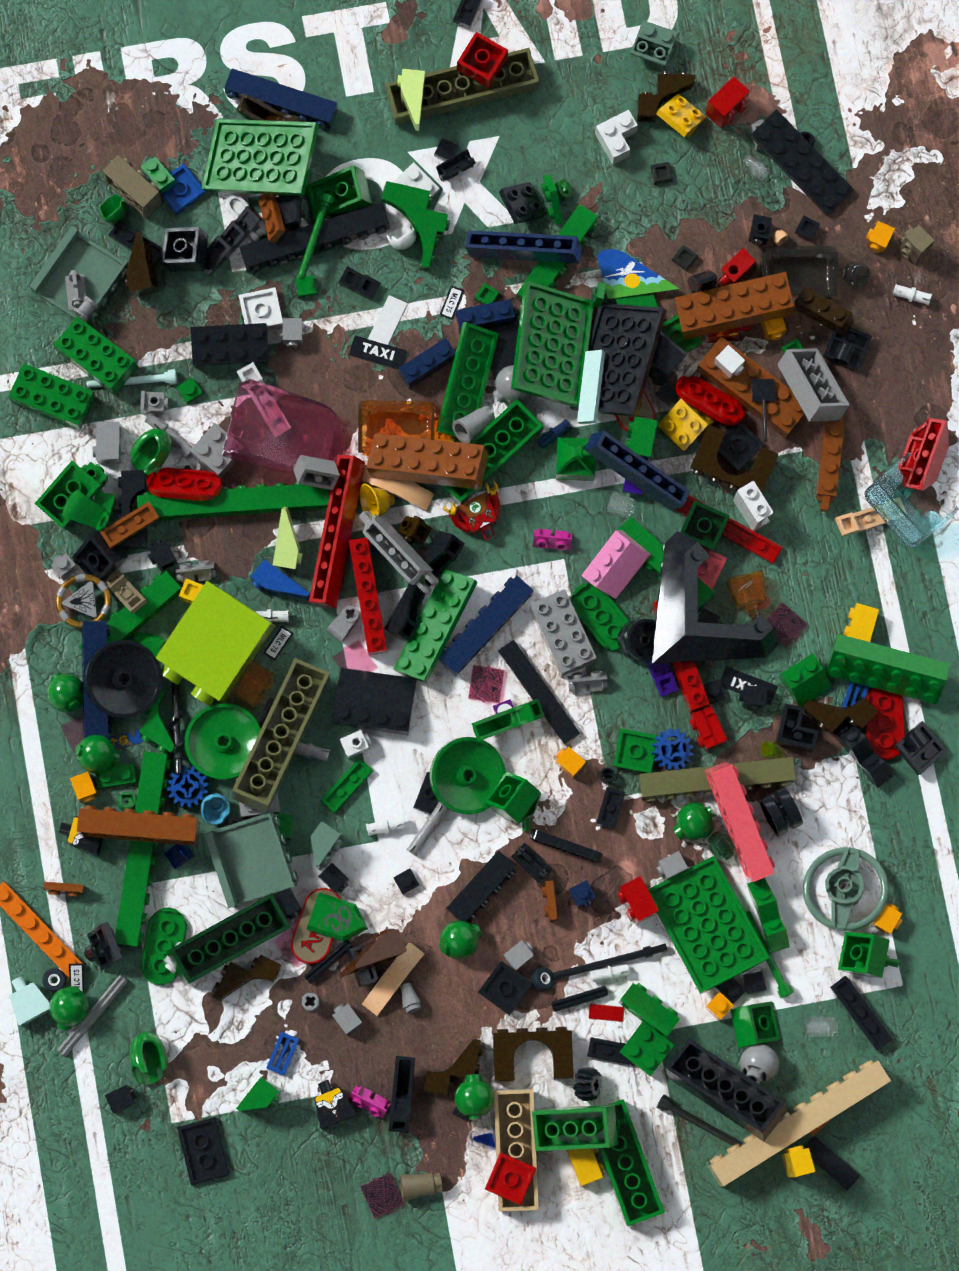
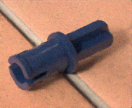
(553, 434)

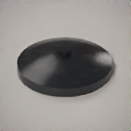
(123, 679)

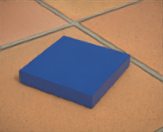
(184, 192)

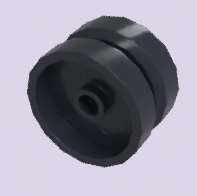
(636, 639)
(781, 811)

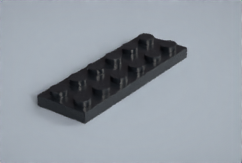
(801, 162)

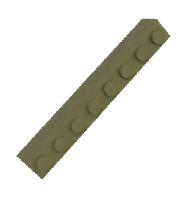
(693, 780)

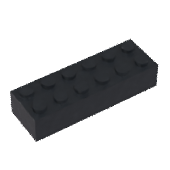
(726, 1090)

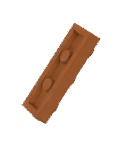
(271, 216)
(129, 525)

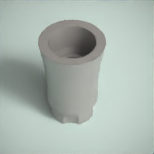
(471, 425)

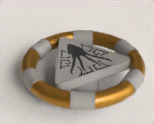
(83, 599)

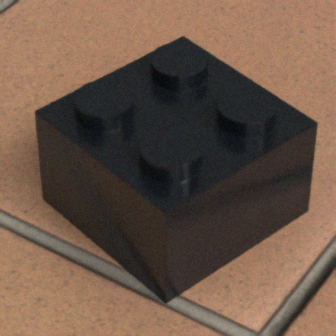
(184, 249)

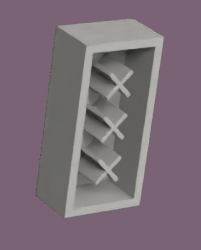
(813, 384)
(562, 633)

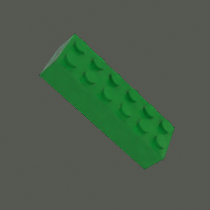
(503, 441)
(887, 669)
(630, 1172)

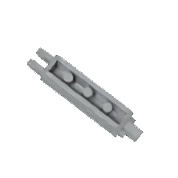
(397, 551)

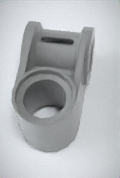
(341, 625)

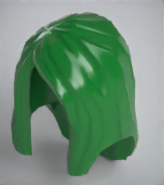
(151, 450)
(148, 1058)

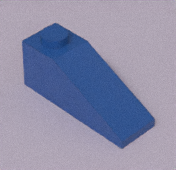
(274, 581)

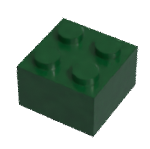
(705, 525)

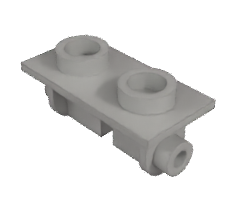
(75, 289)
(188, 571)
(580, 681)

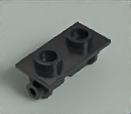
(452, 166)
(531, 863)

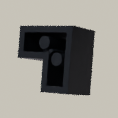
(791, 733)

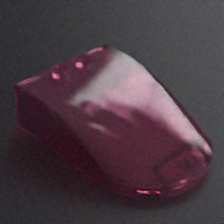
(277, 426)

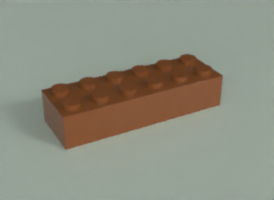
(735, 305)
(781, 414)
(427, 461)
(138, 826)

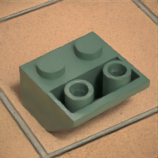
(654, 43)
(324, 842)

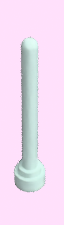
(168, 377)

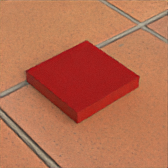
(510, 1178)

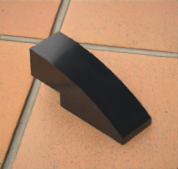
(702, 281)

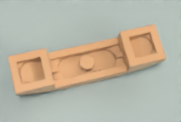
(405, 490)
(859, 521)
(392, 979)

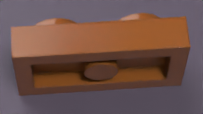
(55, 888)
(548, 892)

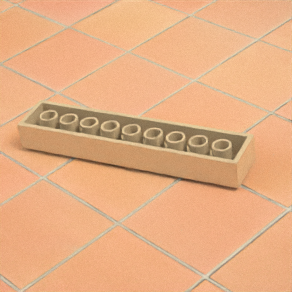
(800, 1122)

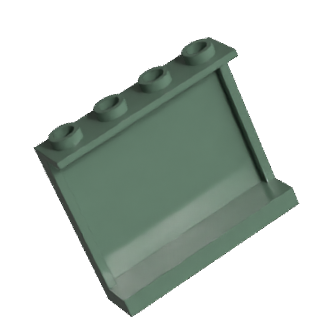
(76, 252)
(251, 859)

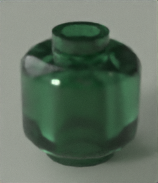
(721, 845)

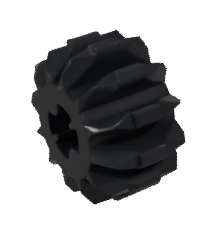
(587, 1084)

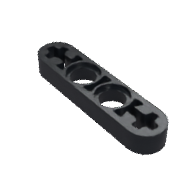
(565, 846)

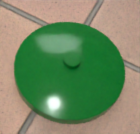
(221, 740)
(465, 774)

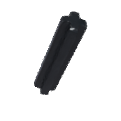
(328, 961)
(580, 998)

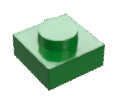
(189, 390)

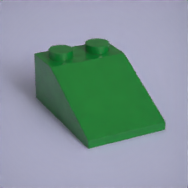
(348, 189)
(57, 494)

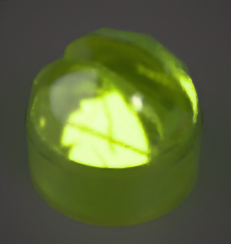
(768, 749)

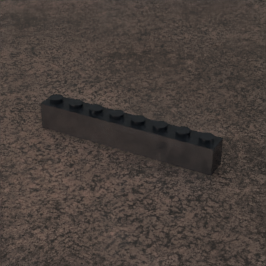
(332, 233)

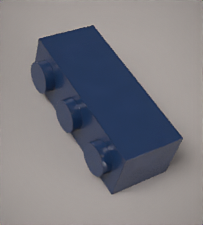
(486, 315)
(427, 363)

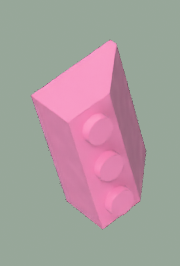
(616, 564)

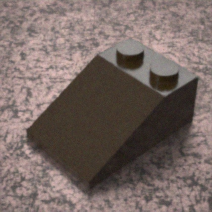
(141, 270)

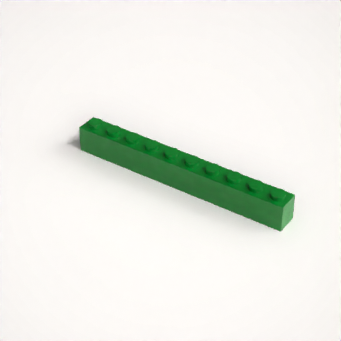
(240, 502)
(141, 854)

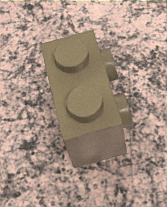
(915, 244)

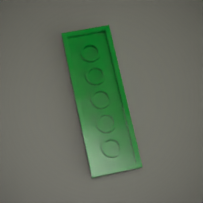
(467, 375)
(435, 625)

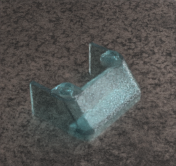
(898, 511)

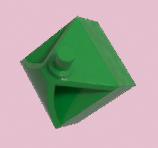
(573, 460)
(514, 799)
(865, 955)

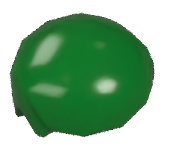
(113, 209)

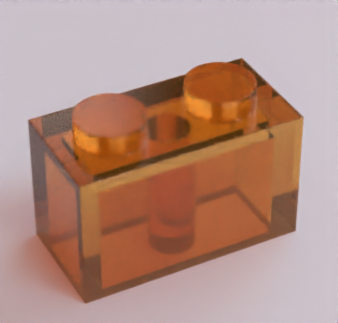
(254, 684)

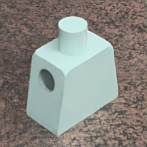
(28, 1001)

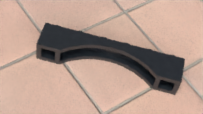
(405, 616)

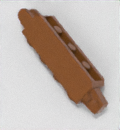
(829, 463)

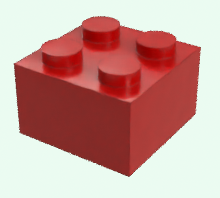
(482, 59)
(727, 103)
(637, 900)

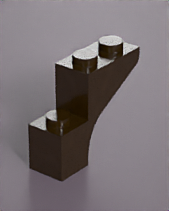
(667, 87)
(256, 110)
(832, 716)
(237, 976)
(465, 1065)

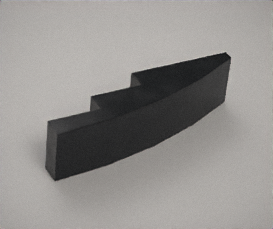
(230, 239)

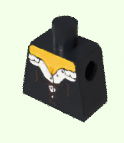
(88, 844)
(332, 1106)

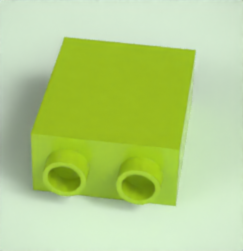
(214, 644)

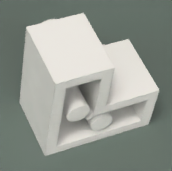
(613, 134)

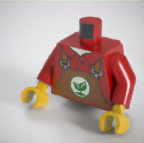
(478, 513)

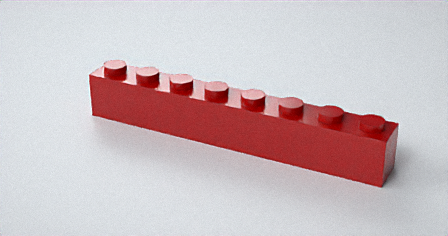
(337, 533)

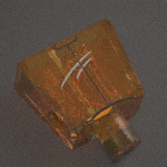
(747, 591)

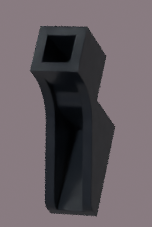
(861, 751)
(402, 1094)

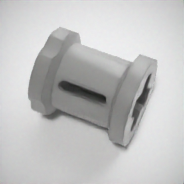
(85, 308)
(311, 996)

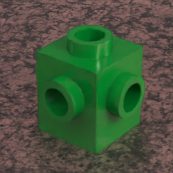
(96, 473)

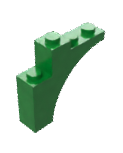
(426, 223)

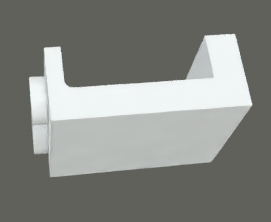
(753, 506)

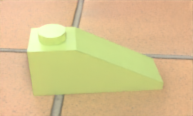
(412, 93)
(287, 546)

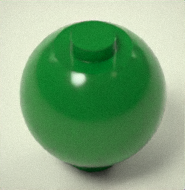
(65, 692)
(96, 754)
(694, 822)
(459, 939)
(68, 1007)
(474, 1097)

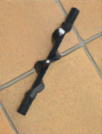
(174, 728)

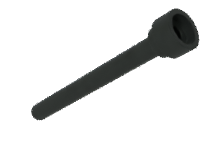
(667, 1105)

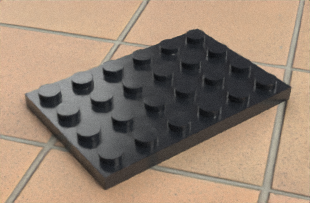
(629, 341)

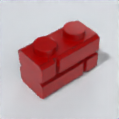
(708, 728)

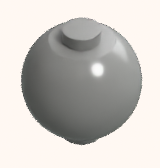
(503, 387)
(759, 1063)

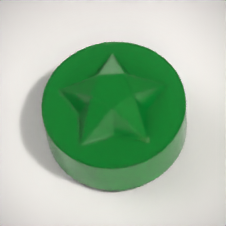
(563, 188)
(126, 801)

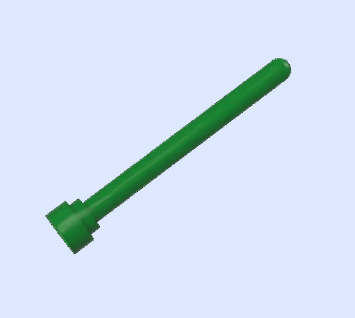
(325, 202)
(784, 988)

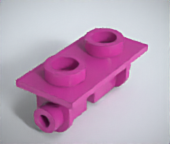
(561, 540)
(361, 1099)

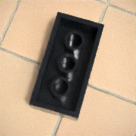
(229, 344)

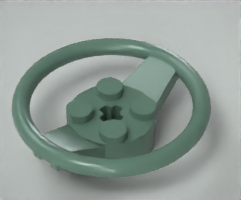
(841, 899)

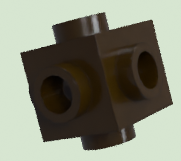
(414, 530)

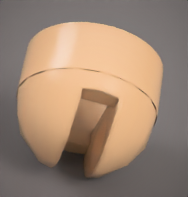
(780, 237)

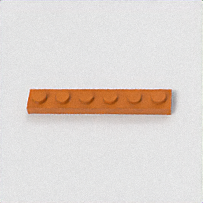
(36, 929)

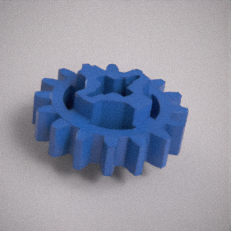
(663, 749)
(178, 788)

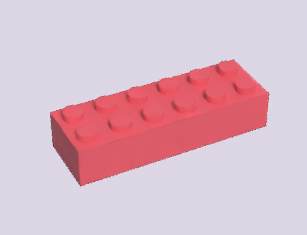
(739, 821)

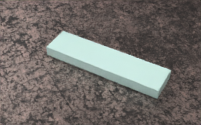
(591, 387)

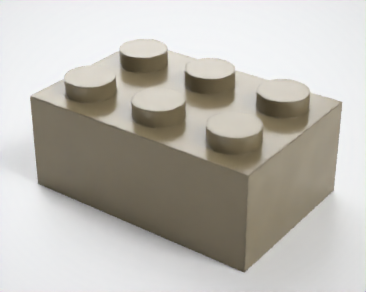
(132, 186)

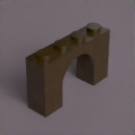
(706, 463)
(557, 1041)

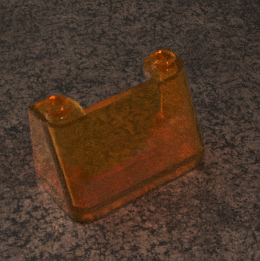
(394, 418)

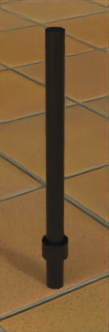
(646, 952)

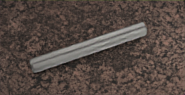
(92, 1015)

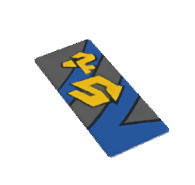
(126, 739)

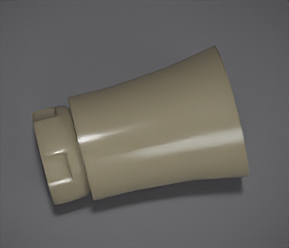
(419, 1185)

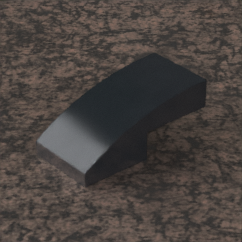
(359, 283)

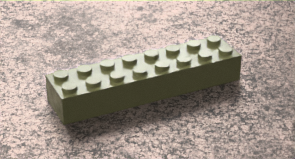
(452, 90)
(280, 735)

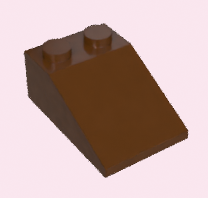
(381, 949)

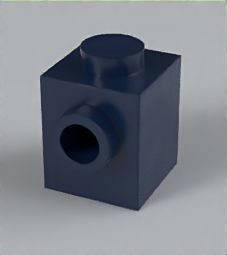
(582, 894)

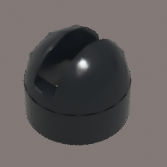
(607, 772)

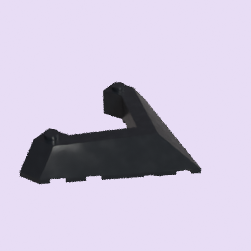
(677, 630)

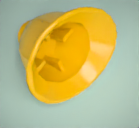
(375, 500)

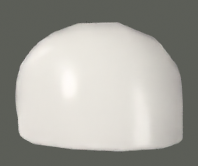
(402, 238)

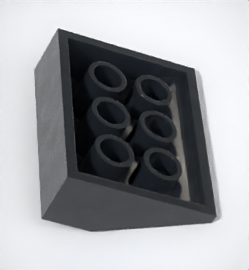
(374, 701)

